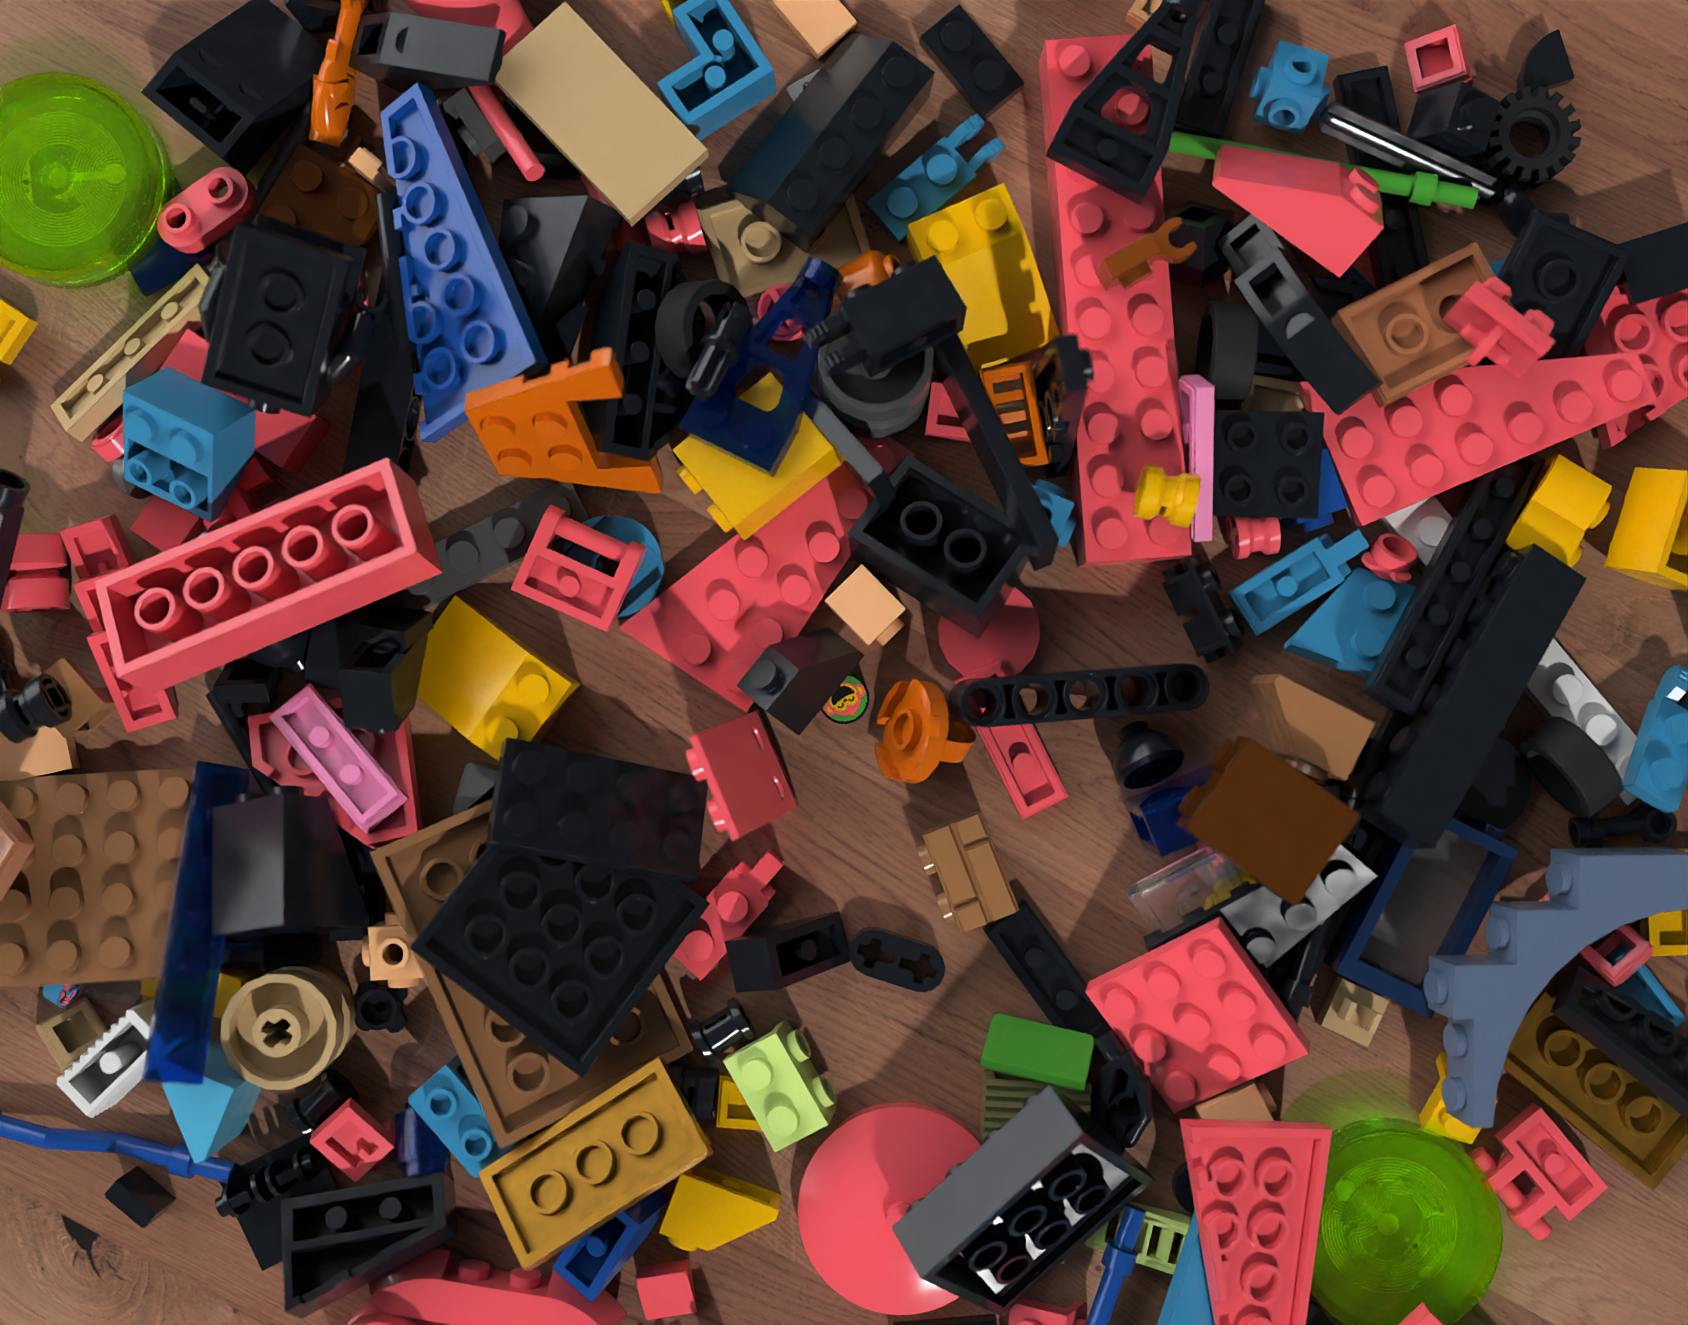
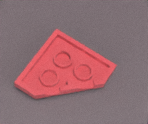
(393, 750)

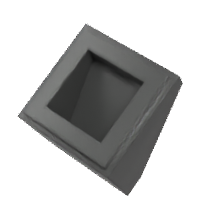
(475, 786)

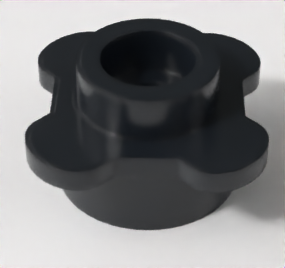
(370, 1017)

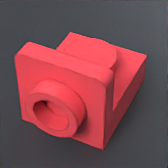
(355, 1140)

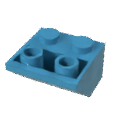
(186, 441)

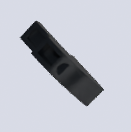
(1298, 316)

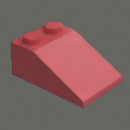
(1304, 200)

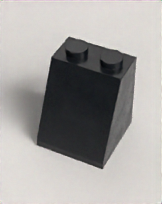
(281, 868)

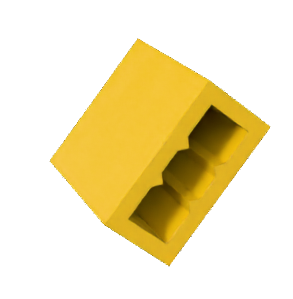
(743, 494)

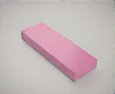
(1197, 425)
(338, 758)

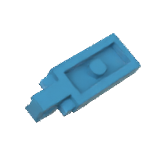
(1295, 580)

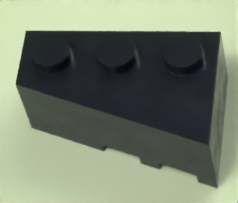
(553, 256)
(359, 1234)

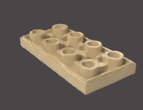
(599, 114)

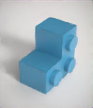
(726, 70)

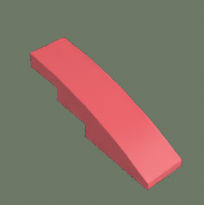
(96, 552)

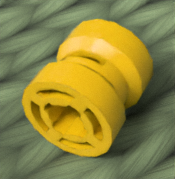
(1166, 496)

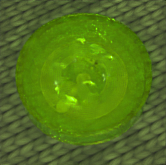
(77, 181)
(1403, 1226)

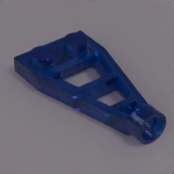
(743, 429)

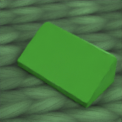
(1038, 1052)

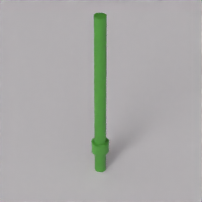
(1420, 189)

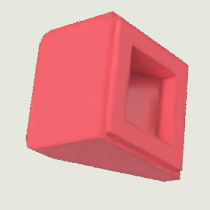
(1438, 59)
(666, 1289)

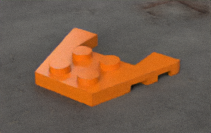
(542, 435)

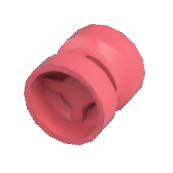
(676, 230)

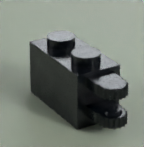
(891, 319)

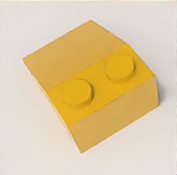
(994, 274)
(1653, 529)
(490, 680)

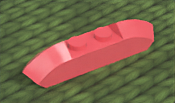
(475, 1294)

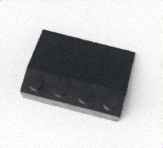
(1020, 1203)

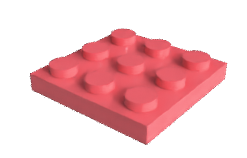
(1198, 1016)

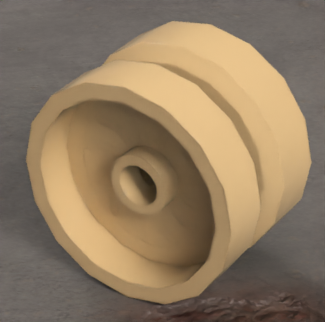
(259, 1032)

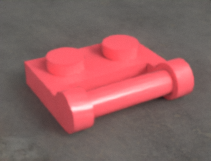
(570, 584)

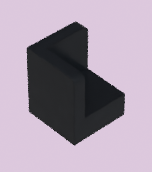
(1205, 227)

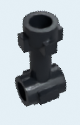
(1641, 821)

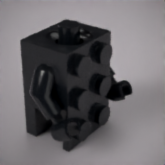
(283, 316)

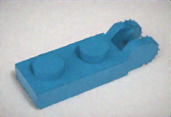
(932, 180)
(1660, 753)

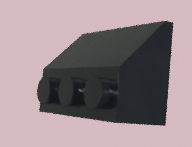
(941, 546)

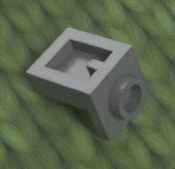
(467, 119)

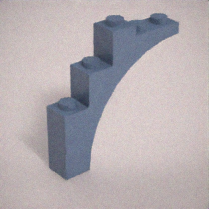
(1527, 945)

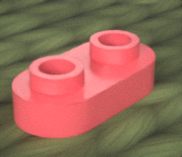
(205, 213)

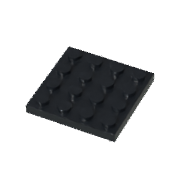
(558, 945)

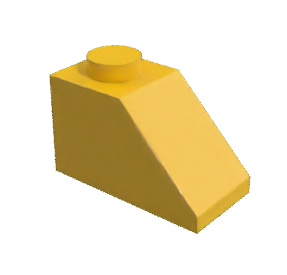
(715, 1209)

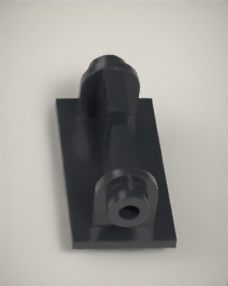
(1198, 590)

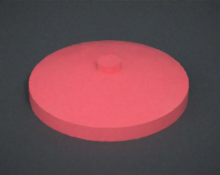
(861, 1186)

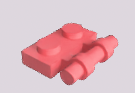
(1550, 1162)

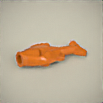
(336, 82)

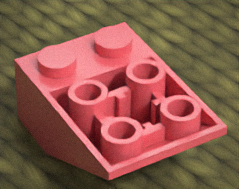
(742, 774)

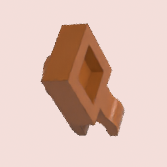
(1132, 262)

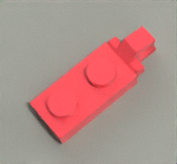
(732, 909)

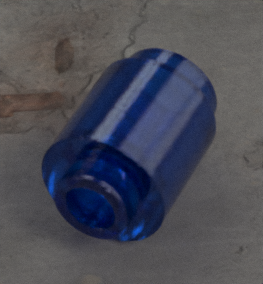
(417, 1146)

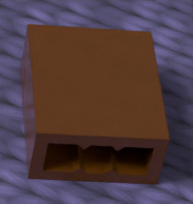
(1266, 818)

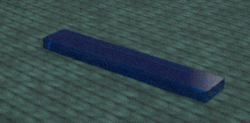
(190, 952)

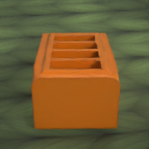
(1035, 434)

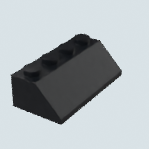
(832, 137)

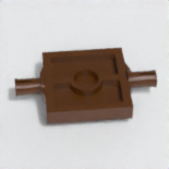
(325, 196)

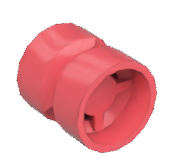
(35, 575)

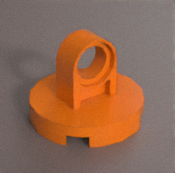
(918, 732)

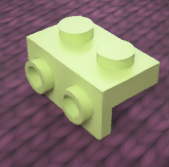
(782, 1086)

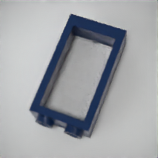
(1420, 908)

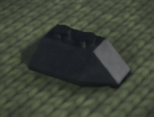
(625, 322)

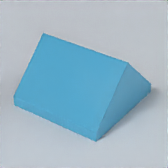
(216, 1109)

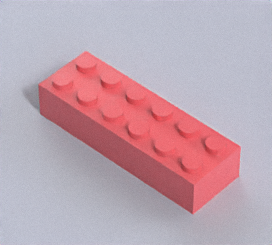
(267, 577)

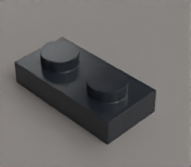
(971, 62)

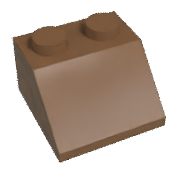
(1308, 728)

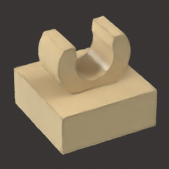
(1352, 1011)

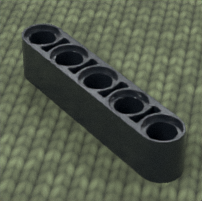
(1102, 698)

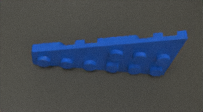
(453, 274)

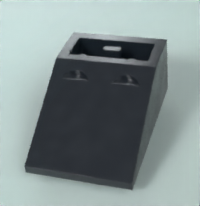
(240, 82)

